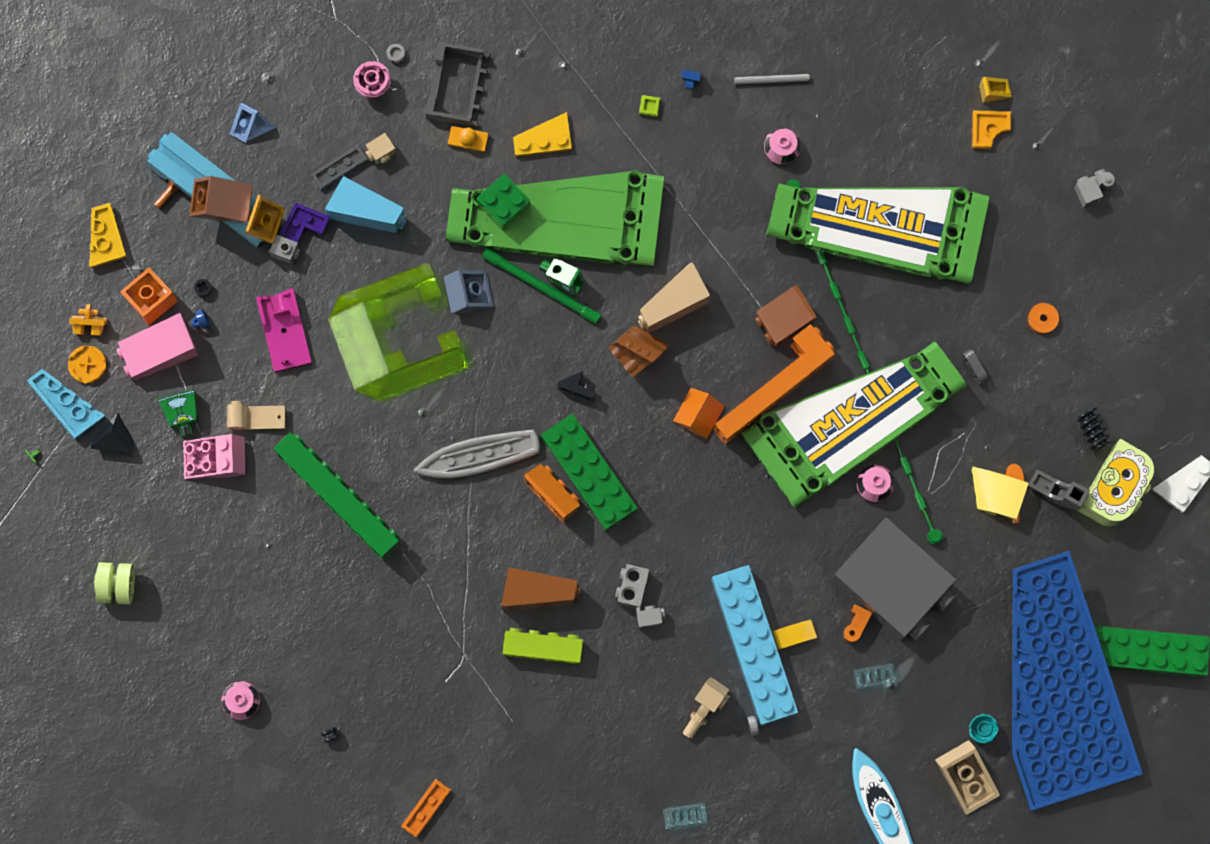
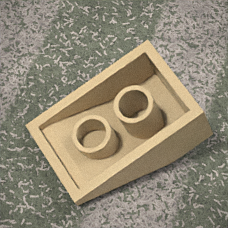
(967, 777)

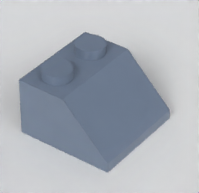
(468, 291)

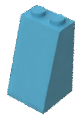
(365, 208)

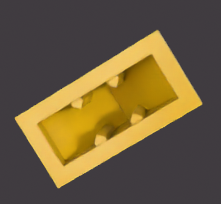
(994, 89)

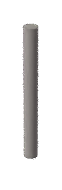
(771, 79)

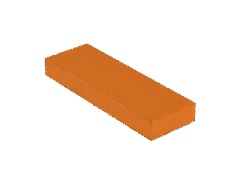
(426, 808)

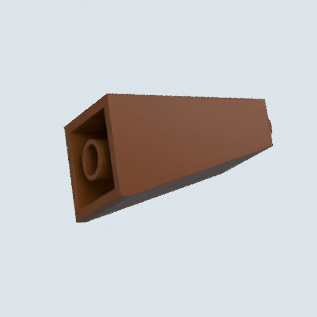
(537, 590)

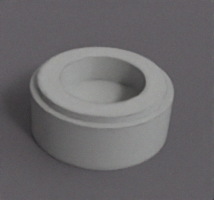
(395, 53)
(753, 726)

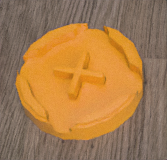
(87, 364)

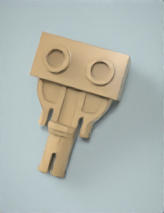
(711, 696)

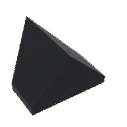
(113, 437)

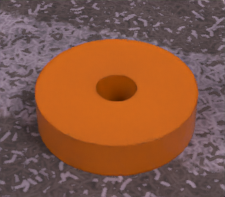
(1049, 312)

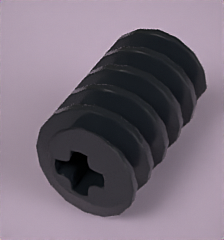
(1093, 429)

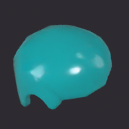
(983, 729)

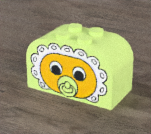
(1119, 485)

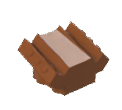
(637, 349)

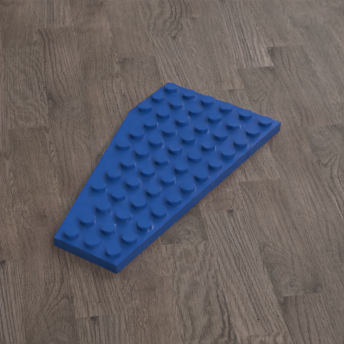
(1064, 703)

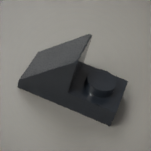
(572, 386)

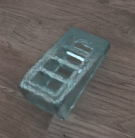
(891, 671)
(669, 818)

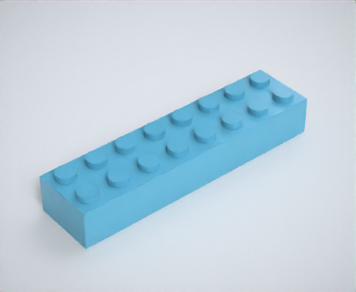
(754, 645)

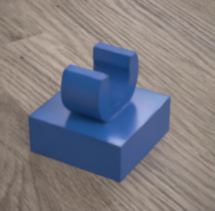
(690, 77)

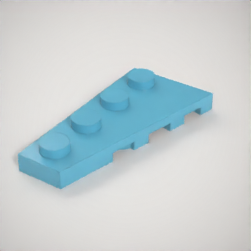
(70, 410)

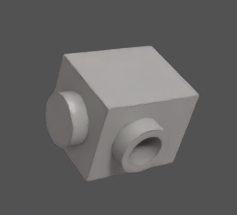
(284, 249)

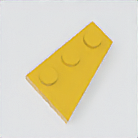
(544, 138)
(105, 237)

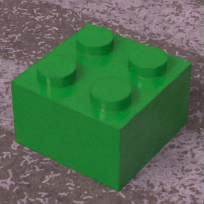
(503, 202)

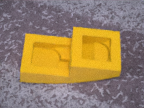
(794, 634)

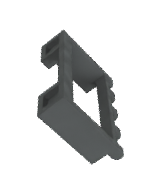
(432, 99)

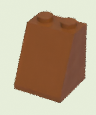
(221, 199)
(785, 316)

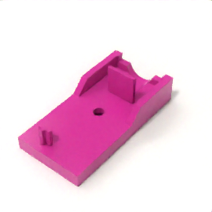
(289, 348)

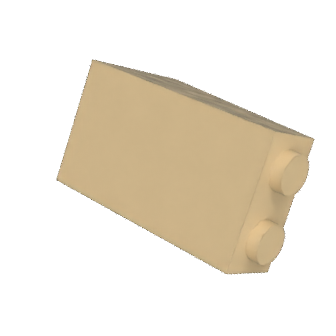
(678, 298)

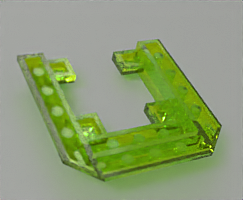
(367, 367)

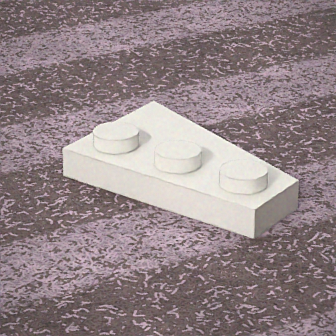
(1184, 484)

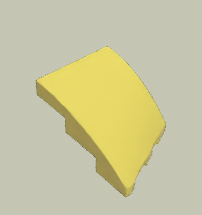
(998, 493)

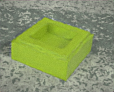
(649, 106)

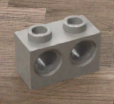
(636, 587)

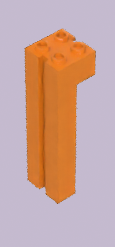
(813, 356)

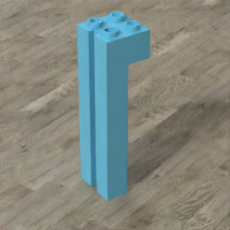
(182, 165)

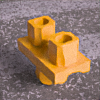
(79, 322)

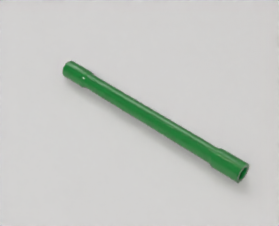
(584, 311)

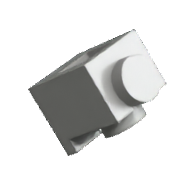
(650, 617)

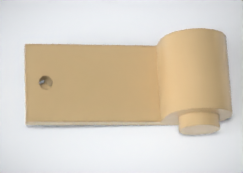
(255, 417)

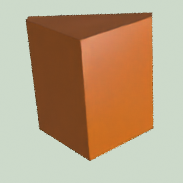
(699, 413)

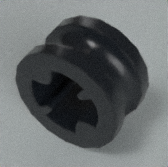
(208, 285)
(330, 735)

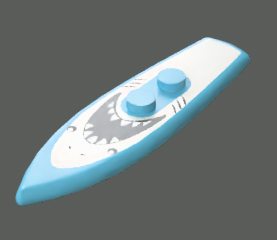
(879, 801)

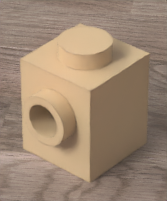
(380, 149)

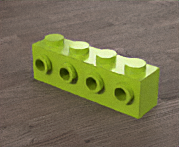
(542, 647)

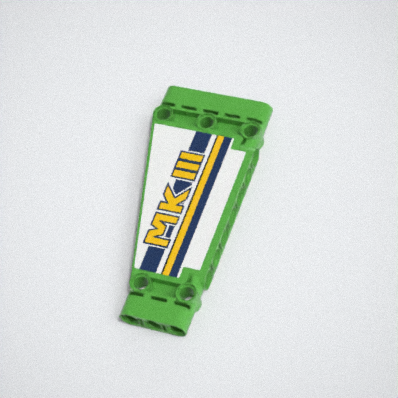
(886, 226)

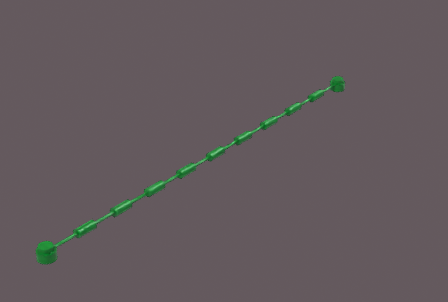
(934, 536)

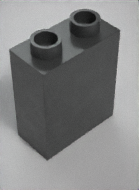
(895, 581)

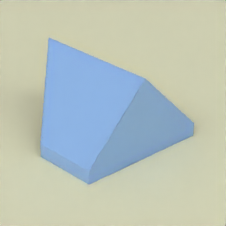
(249, 124)

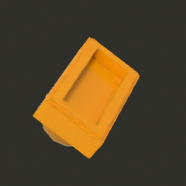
(468, 139)

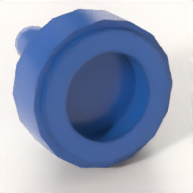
(202, 319)

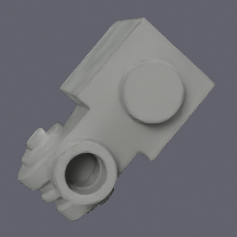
(1088, 188)

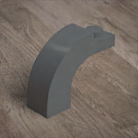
(1061, 493)

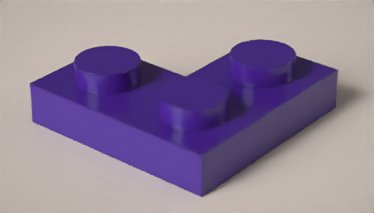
(301, 218)

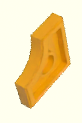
(987, 126)

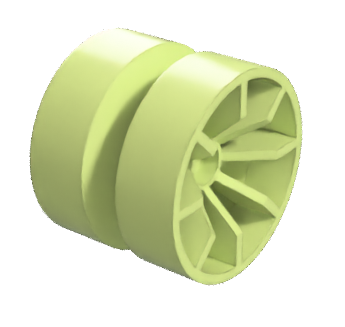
(108, 583)

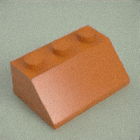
(552, 492)

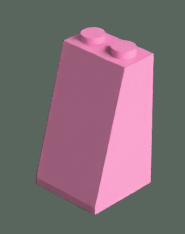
(157, 348)

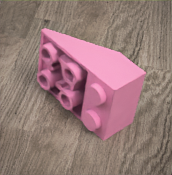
(214, 457)

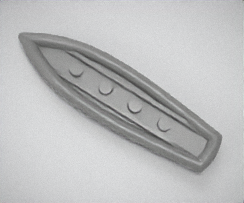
(480, 454)

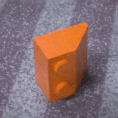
(149, 296)

